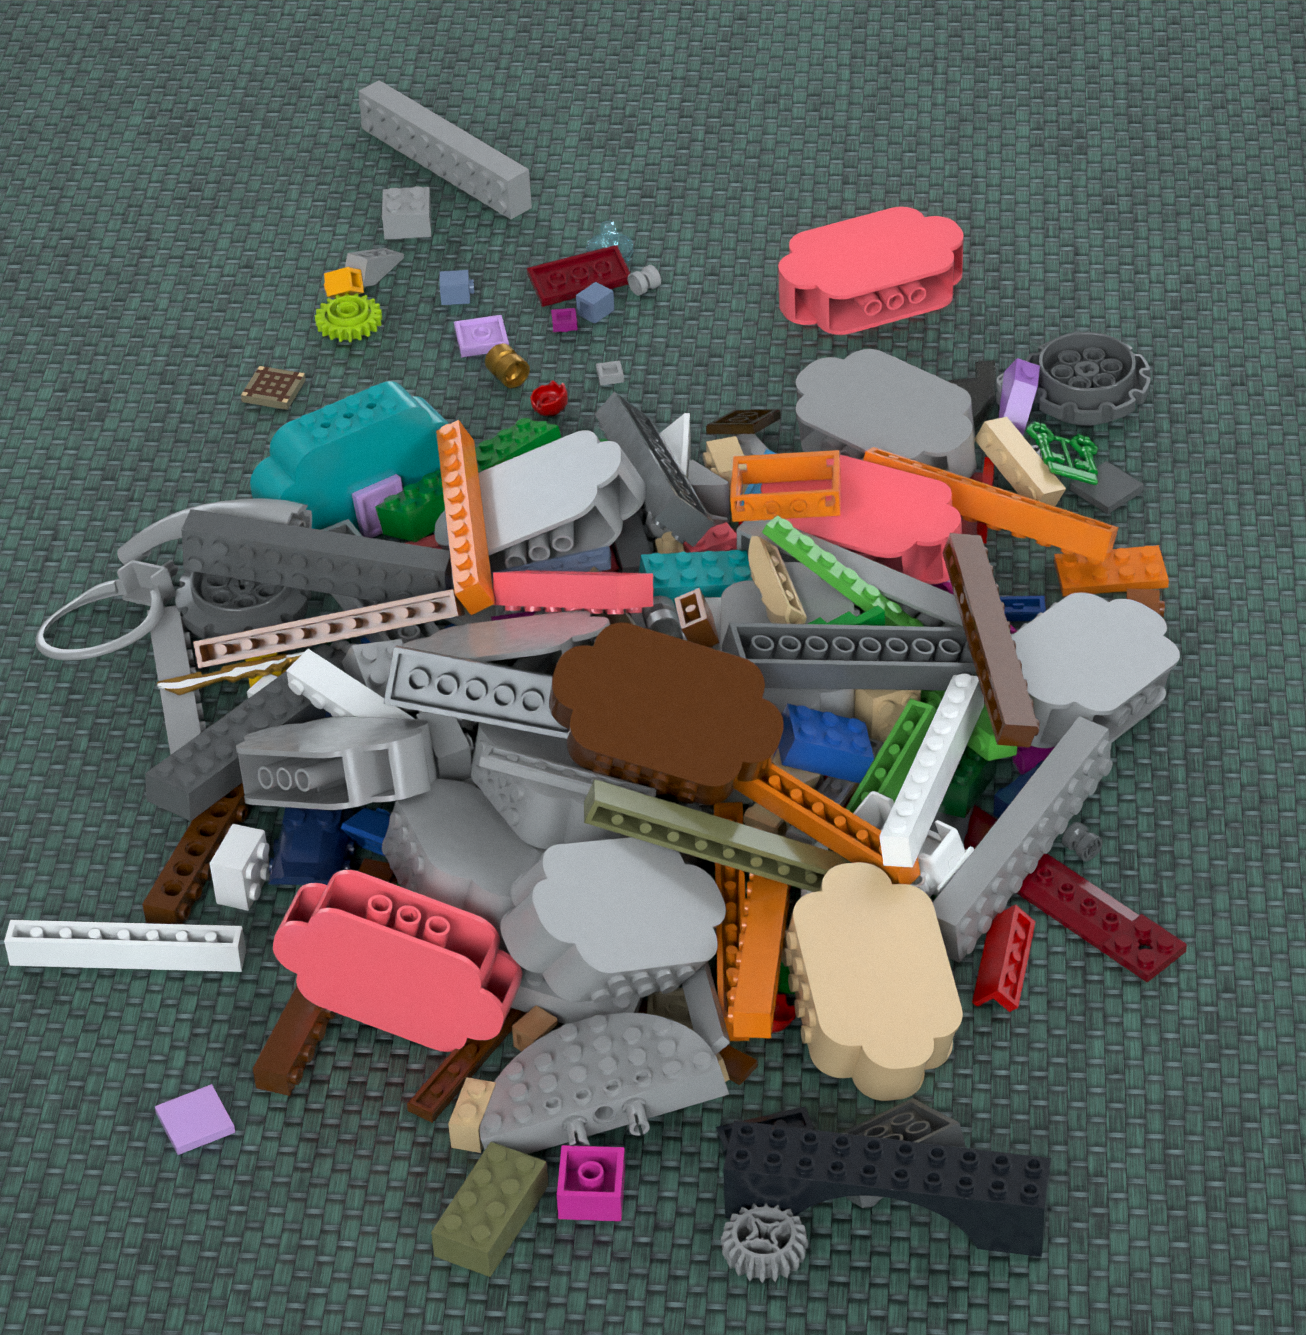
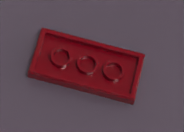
(567, 277)

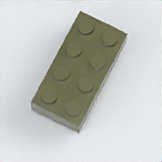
(490, 1209)

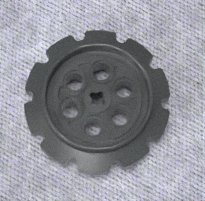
(1089, 378)
(230, 605)

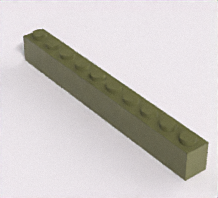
(708, 836)

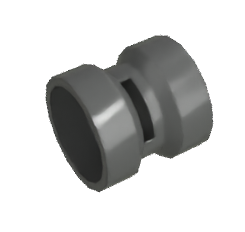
(1084, 843)

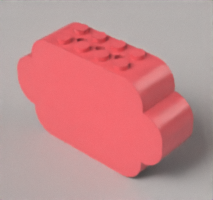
(870, 270)
(885, 517)
(398, 961)

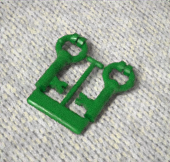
(1086, 453)

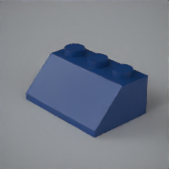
(368, 829)

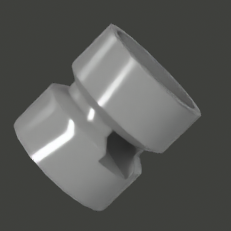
(662, 617)

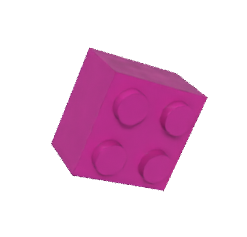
(591, 1183)

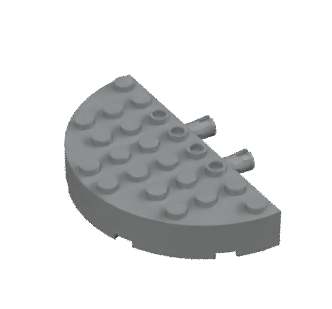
(598, 1079)

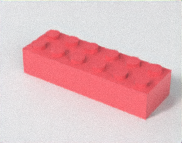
(573, 591)

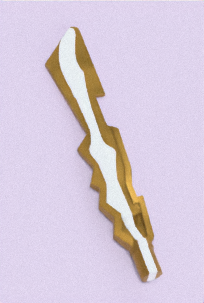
(231, 673)

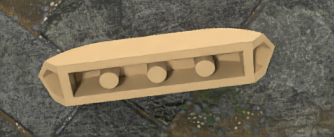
(774, 583)

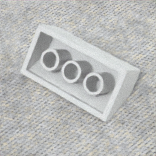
(679, 442)

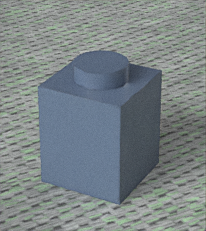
(455, 287)
(595, 302)

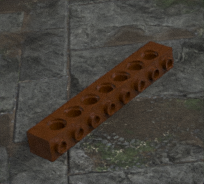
(189, 864)

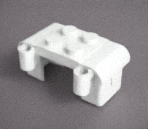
(940, 853)

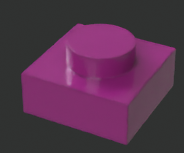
(564, 320)

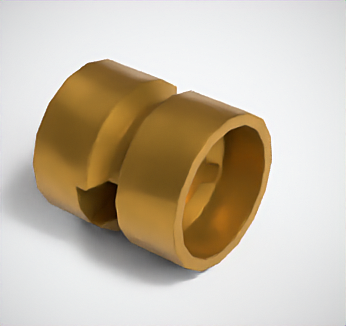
(507, 365)

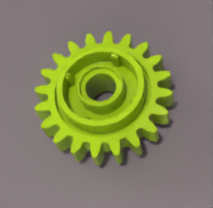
(348, 317)

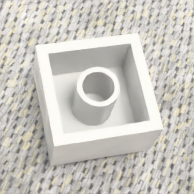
(240, 867)

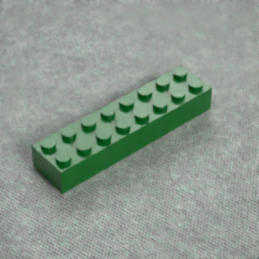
(417, 508)

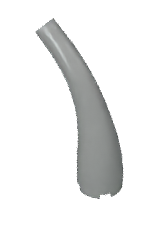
(170, 527)

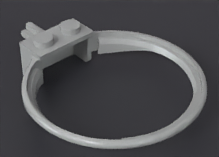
(137, 583)

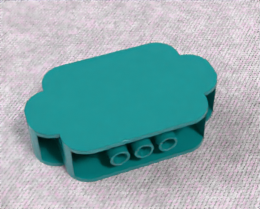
(348, 448)

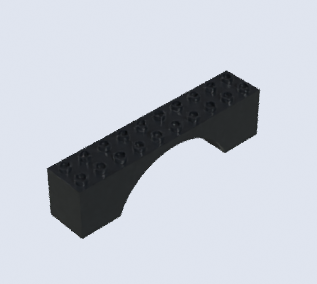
(987, 1194)

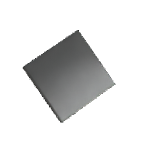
(1112, 490)

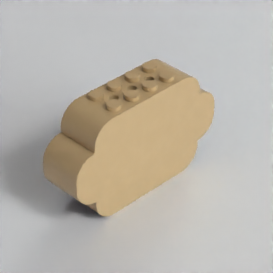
(872, 981)

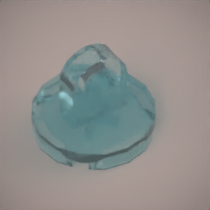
(610, 237)

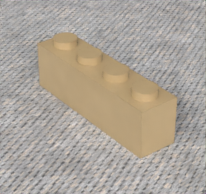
(1018, 461)

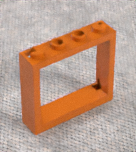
(785, 468)

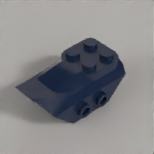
(311, 847)

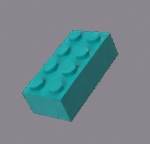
(684, 572)

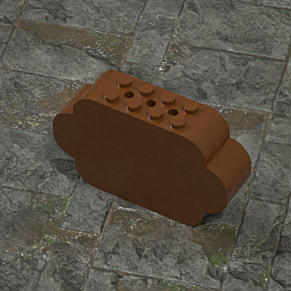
(665, 713)

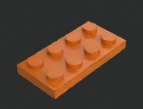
(1122, 571)

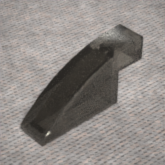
(981, 390)

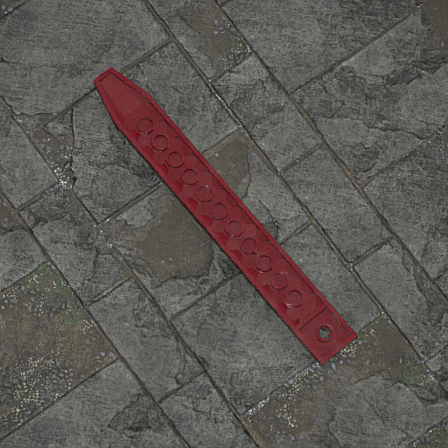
(1090, 911)

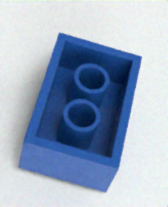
(825, 743)

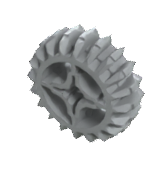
(761, 1251)

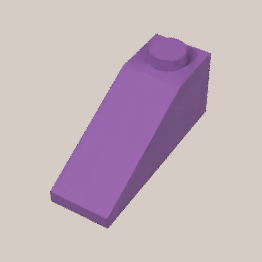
(1018, 392)

